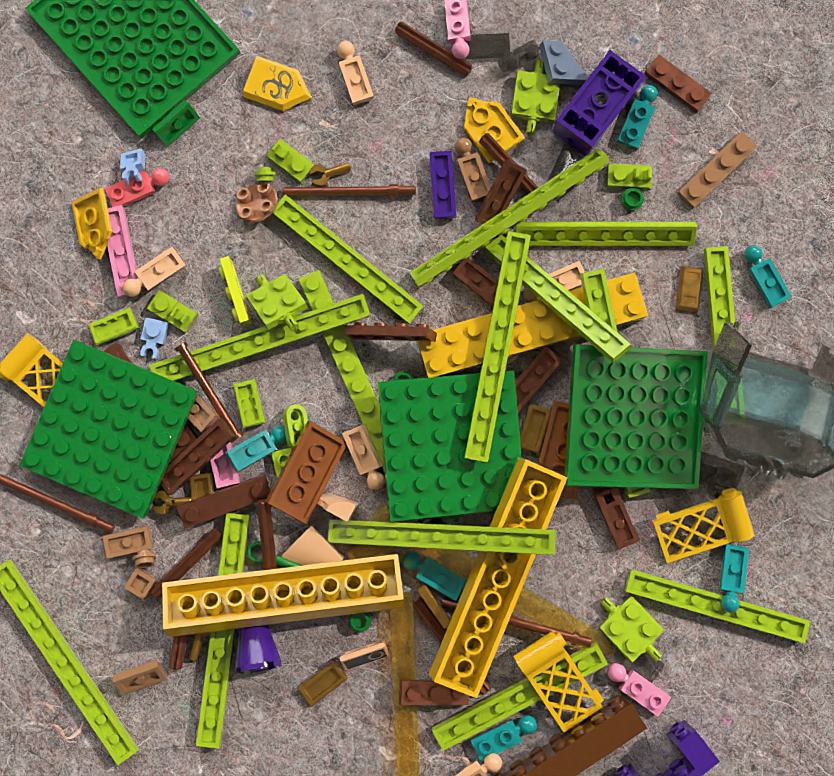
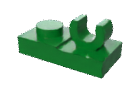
(176, 123)

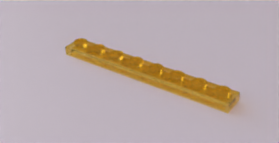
(404, 669)

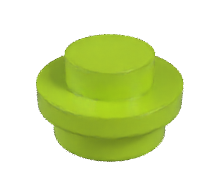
(264, 174)

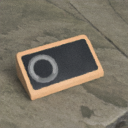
(364, 655)

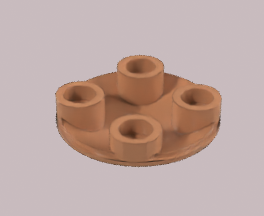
(256, 202)

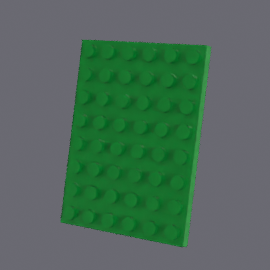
(138, 51)

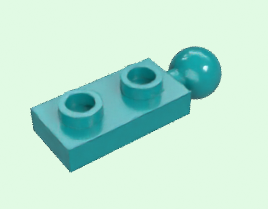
(638, 118)
(766, 277)
(255, 448)
(435, 575)
(733, 575)
(502, 736)

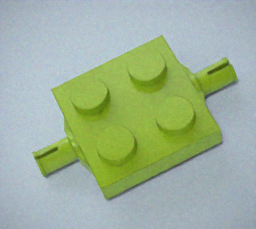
(534, 97)
(277, 302)
(631, 629)

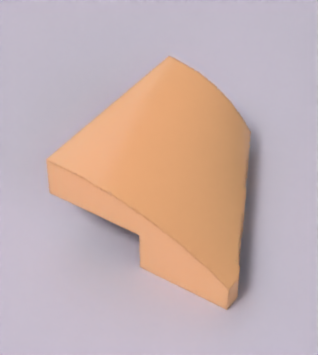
(338, 505)
(312, 549)

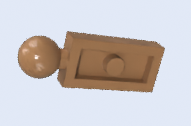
(472, 170)

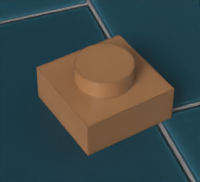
(140, 583)

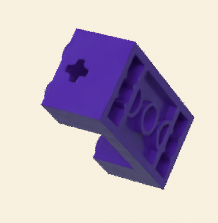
(586, 121)
(697, 755)

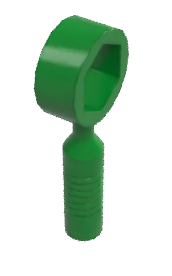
(280, 560)

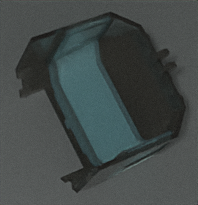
(770, 408)

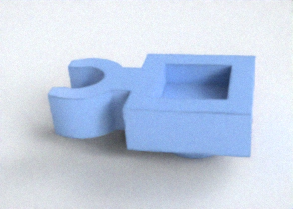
(131, 164)
(154, 333)

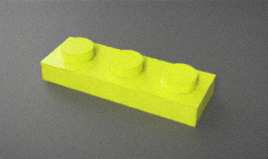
(234, 291)

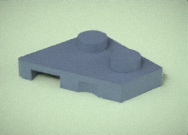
(560, 64)

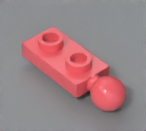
(126, 194)

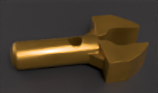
(327, 173)
(170, 502)
(196, 645)

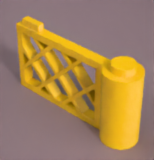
(23, 359)
(731, 513)
(545, 654)

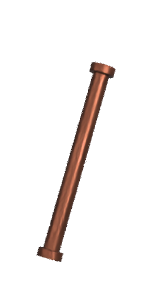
(206, 387)

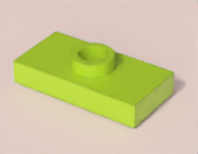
(113, 326)
(249, 403)

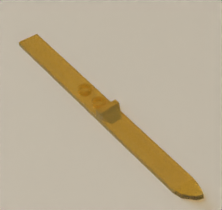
(527, 603)

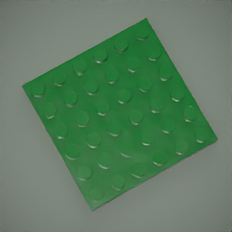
(635, 418)
(109, 428)
(426, 443)

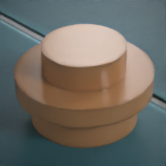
(144, 559)

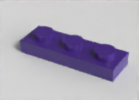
(442, 184)

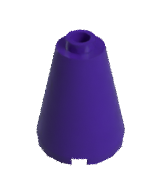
(256, 650)

